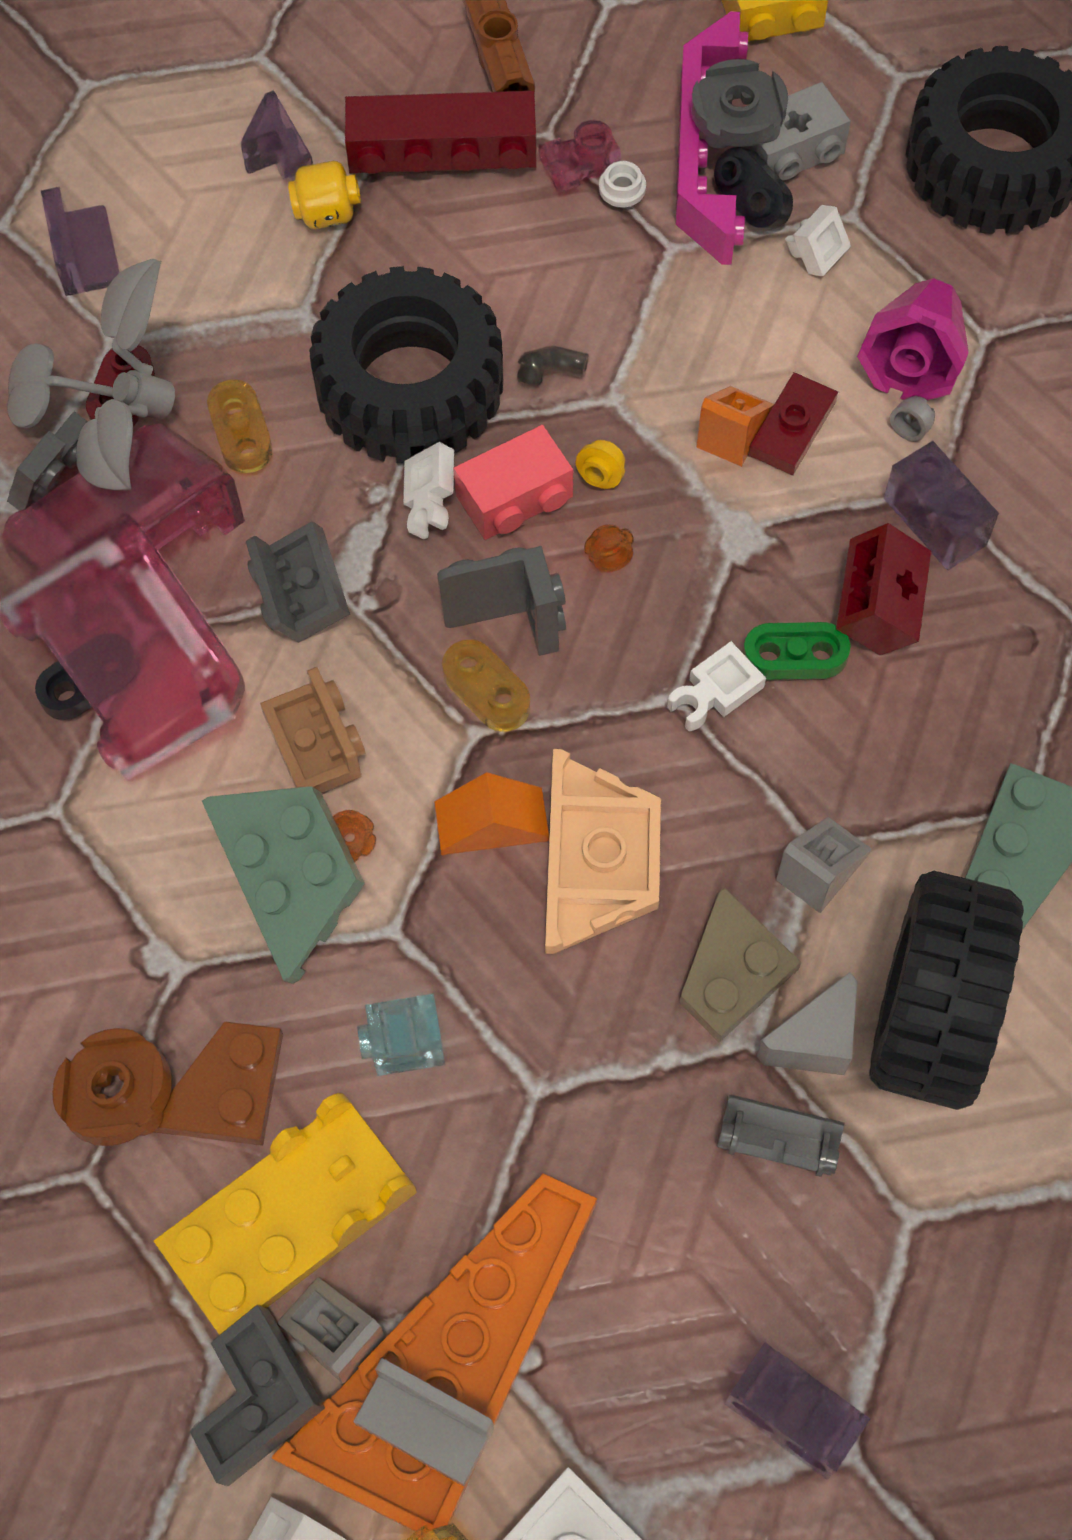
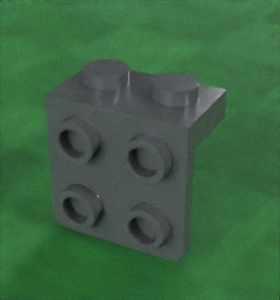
(503, 587)

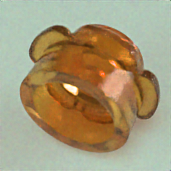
(609, 547)
(361, 827)

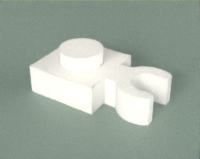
(426, 484)
(719, 682)

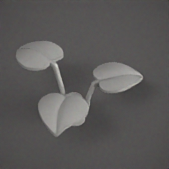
(106, 440)

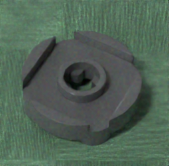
(739, 126)

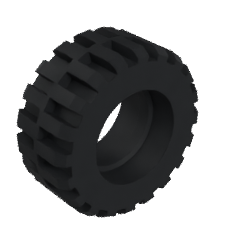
(982, 183)
(399, 313)
(947, 990)

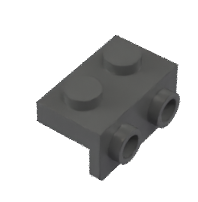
(297, 582)

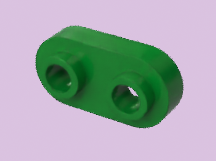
(795, 648)

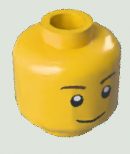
(323, 194)

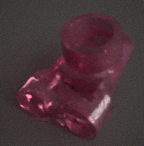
(580, 157)

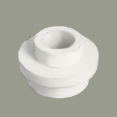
(622, 184)

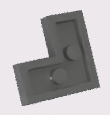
(45, 463)
(269, 1402)

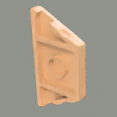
(599, 853)

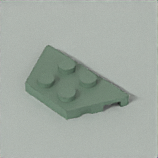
(288, 867)

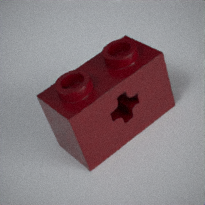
(884, 589)

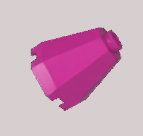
(917, 342)

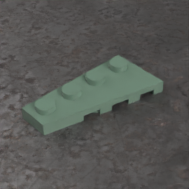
(1026, 838)

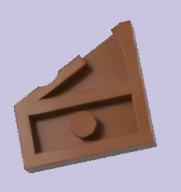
(227, 1087)

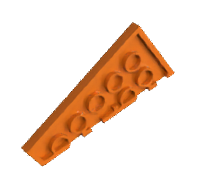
(458, 1339)

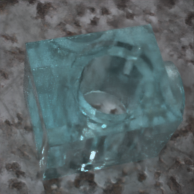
(402, 1035)

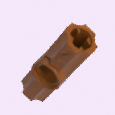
(499, 45)

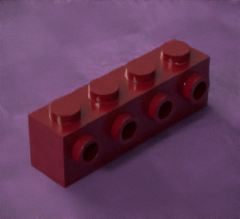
(440, 132)

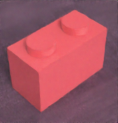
(514, 482)

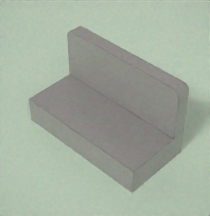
(424, 1422)

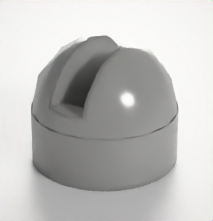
(918, 427)

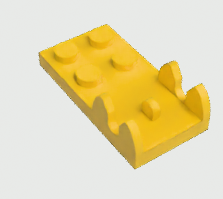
(286, 1214)

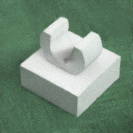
(819, 240)

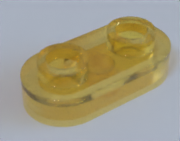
(241, 429)
(483, 682)

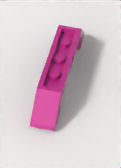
(703, 216)

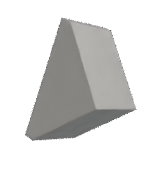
(821, 863)
(817, 1035)
(332, 1329)

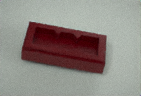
(793, 423)

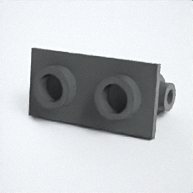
(781, 1135)

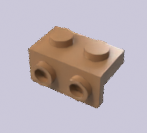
(313, 736)

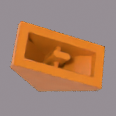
(730, 423)
(491, 815)

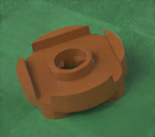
(133, 1109)

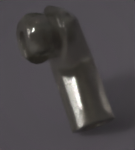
(551, 358)

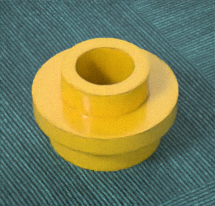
(601, 464)

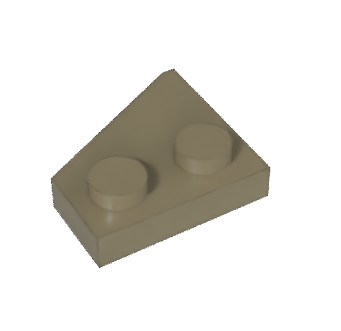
(734, 968)

